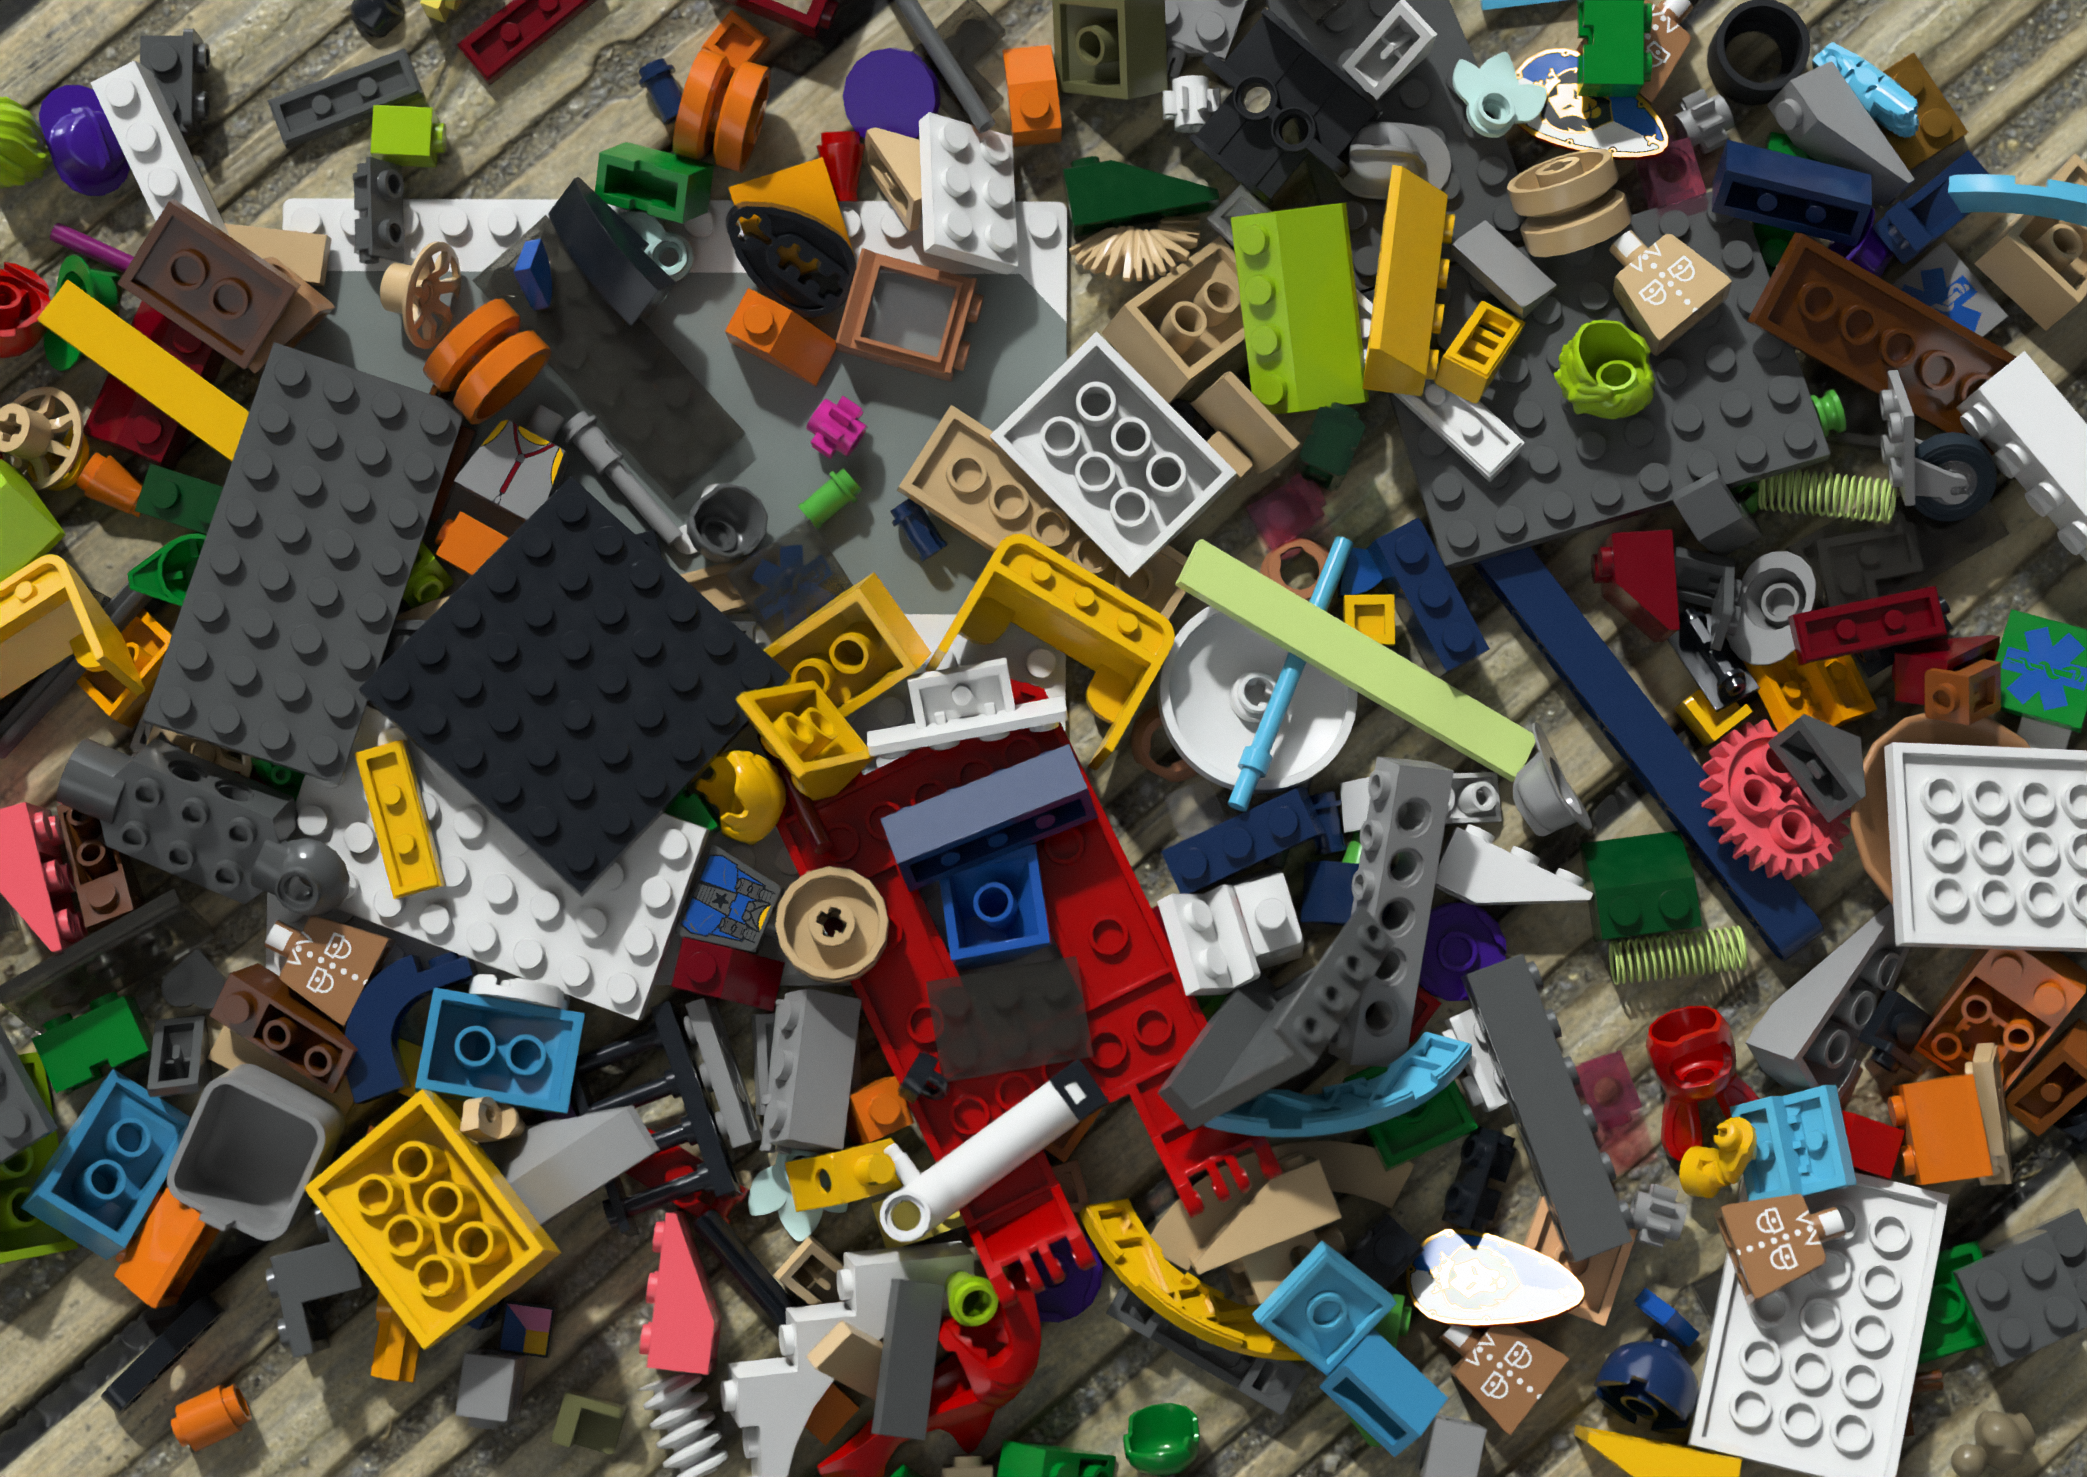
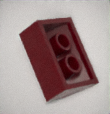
(133, 423)

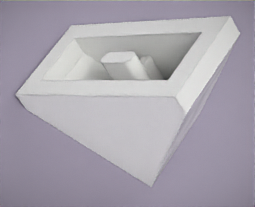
(1391, 50)

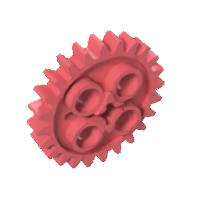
(1766, 807)

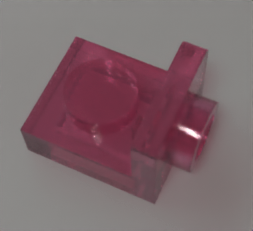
(1287, 511)

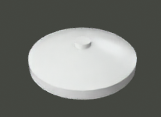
(1217, 693)

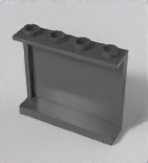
(1274, 1032)

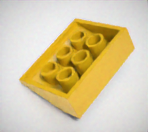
(431, 1219)

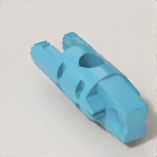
(1876, 91)

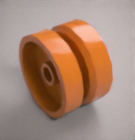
(721, 110)
(487, 361)

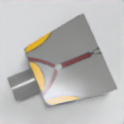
(517, 465)

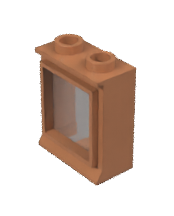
(909, 316)

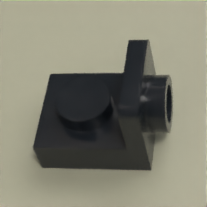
(1895, 1033)

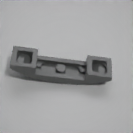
(1260, 1378)

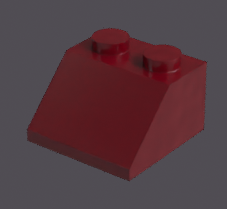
(1640, 580)

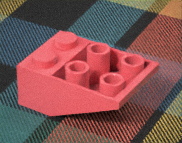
(35, 875)
(685, 1312)

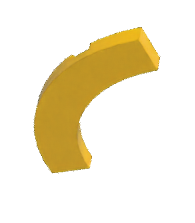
(1171, 1294)

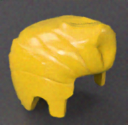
(746, 793)

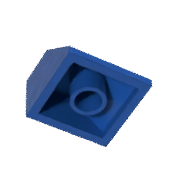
(996, 910)

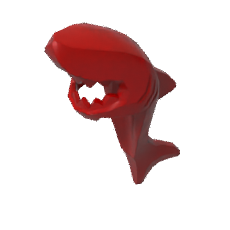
(983, 1375)

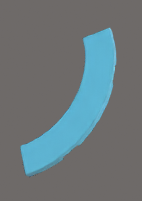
(2000, 194)
(1354, 1104)

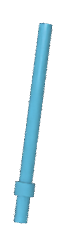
(1257, 758)

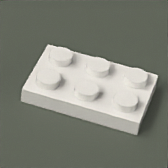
(968, 194)

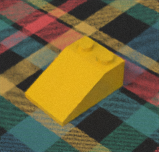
(852, 646)
(807, 736)
(1657, 1458)

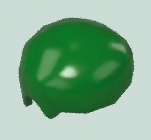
(1162, 1439)

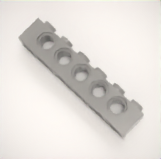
(1409, 892)

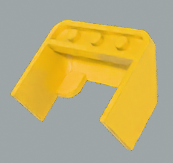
(1074, 614)
(51, 616)

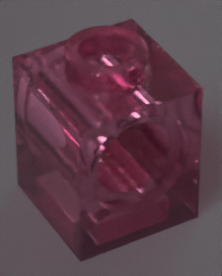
(1663, 193)
(1613, 1067)

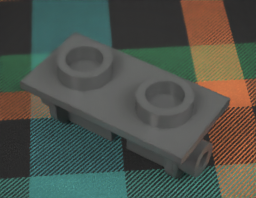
(380, 191)

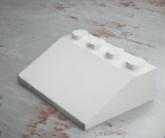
(1114, 455)

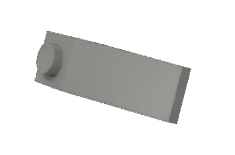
(1836, 129)

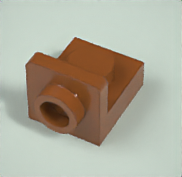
(1964, 694)

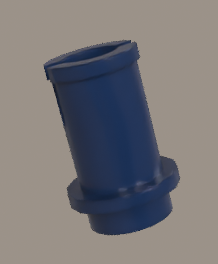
(662, 87)
(918, 529)
(1327, 809)

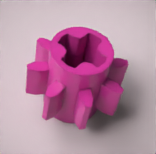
(836, 427)

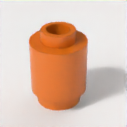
(210, 1417)

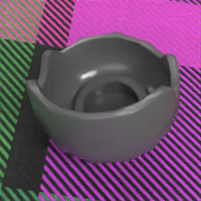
(727, 524)

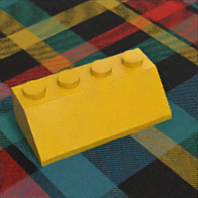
(1407, 285)

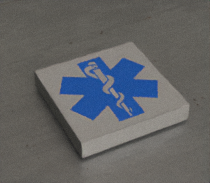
(1952, 289)

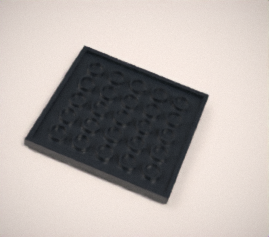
(574, 685)

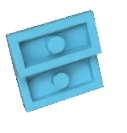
(1798, 1144)

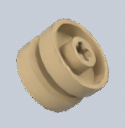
(1569, 202)
(829, 895)

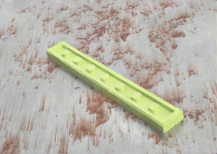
(1355, 660)

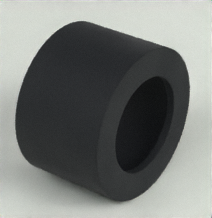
(1773, 20)

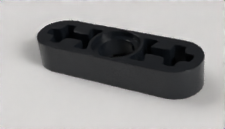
(163, 1353)

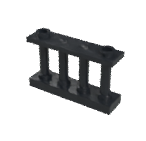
(696, 1128)

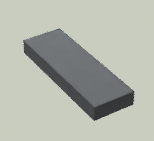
(345, 98)
(908, 1359)

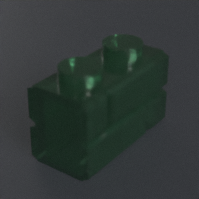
(1330, 446)

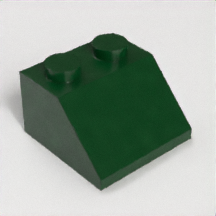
(1640, 886)

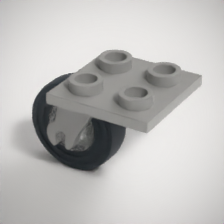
(1942, 476)

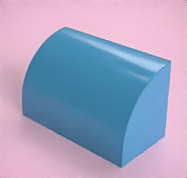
(1384, 1393)

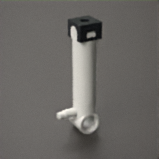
(992, 1151)

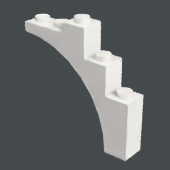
(780, 1393)

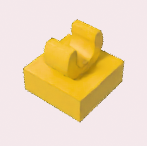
(1371, 616)

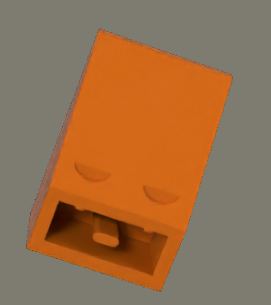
(2005, 1000)

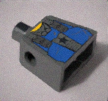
(731, 905)

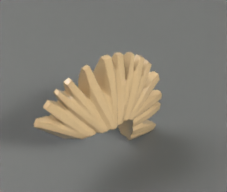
(1138, 250)

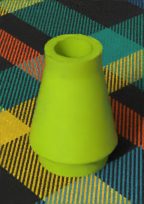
(970, 1298)

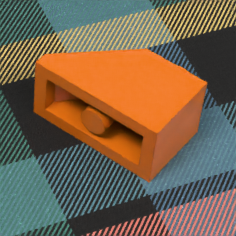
(1032, 95)
(780, 337)

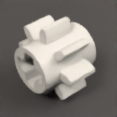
(1190, 103)

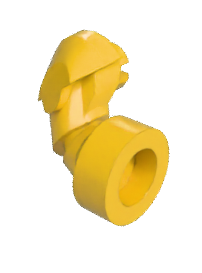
(1708, 1169)

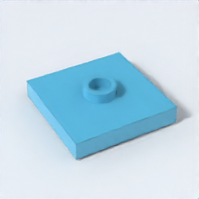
(1324, 1308)

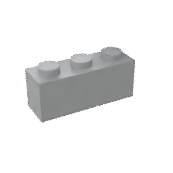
(812, 1071)

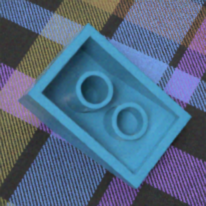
(499, 1051)
(108, 1166)

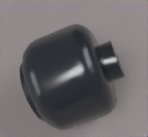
(376, 16)

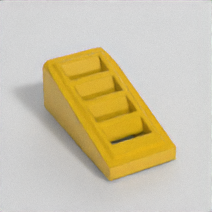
(1478, 353)

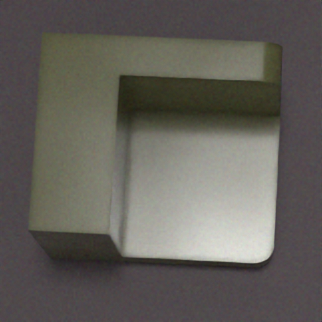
(589, 1422)

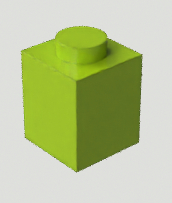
(407, 135)

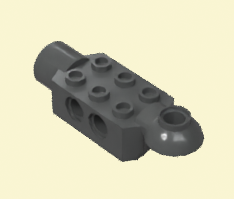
(203, 824)

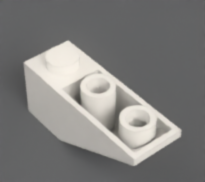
(1471, 801)
(1489, 875)

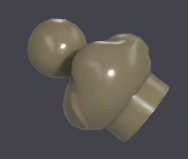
(1999, 1443)

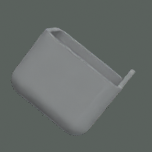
(254, 1152)

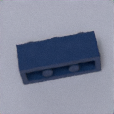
(1792, 193)
(1427, 598)
(1243, 841)

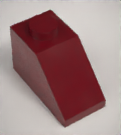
(1945, 654)
(728, 974)

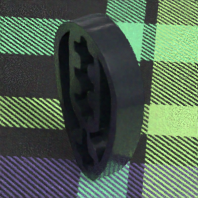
(815, 240)

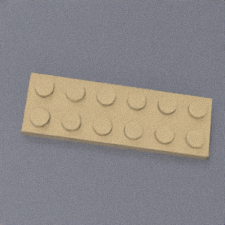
(989, 497)

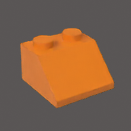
(1941, 1128)
(165, 1252)

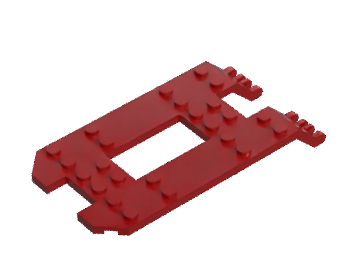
(1127, 976)

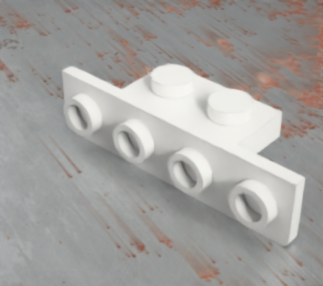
(961, 706)

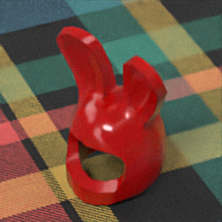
(1694, 1062)

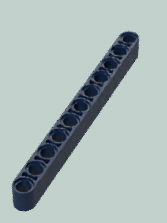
(1644, 743)

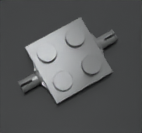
(1200, 27)

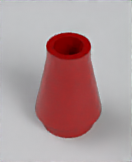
(843, 162)

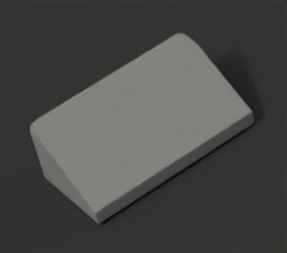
(1502, 269)

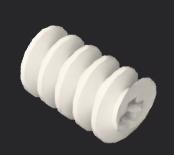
(685, 1425)

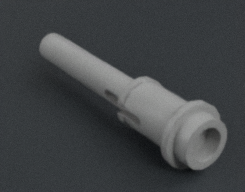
(607, 459)

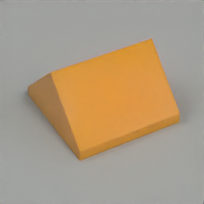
(147, 644)

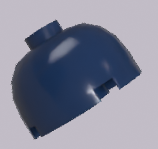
(1649, 1382)

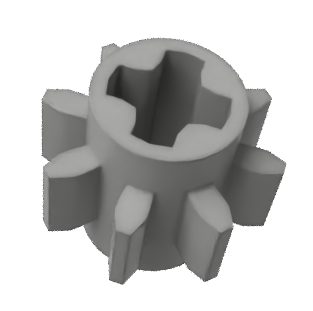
(1704, 120)
(1657, 1215)

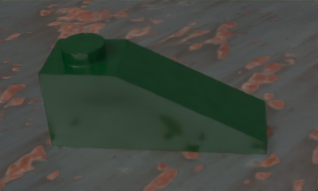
(1124, 195)

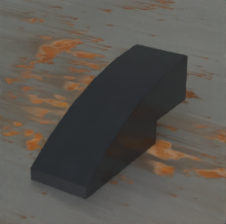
(609, 253)

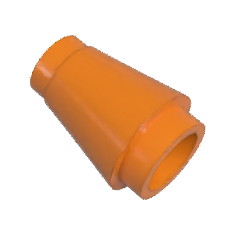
(110, 484)

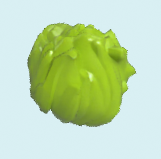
(21, 145)
(1606, 370)

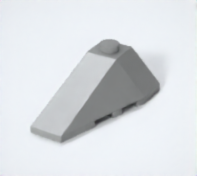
(1815, 1025)
(570, 1158)

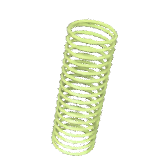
(1771, 488)
(1732, 949)

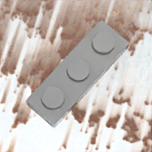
(721, 1072)

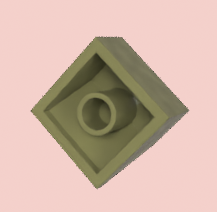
(1110, 47)

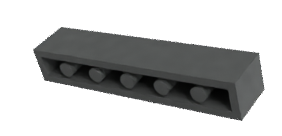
(1547, 1108)

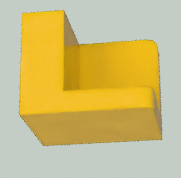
(1703, 719)

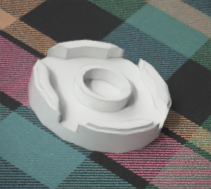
(520, 991)

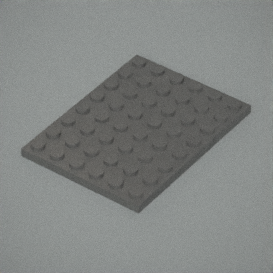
(1719, 402)

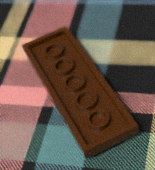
(1872, 327)

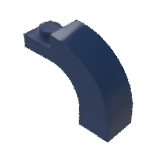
(1927, 214)
(379, 1016)

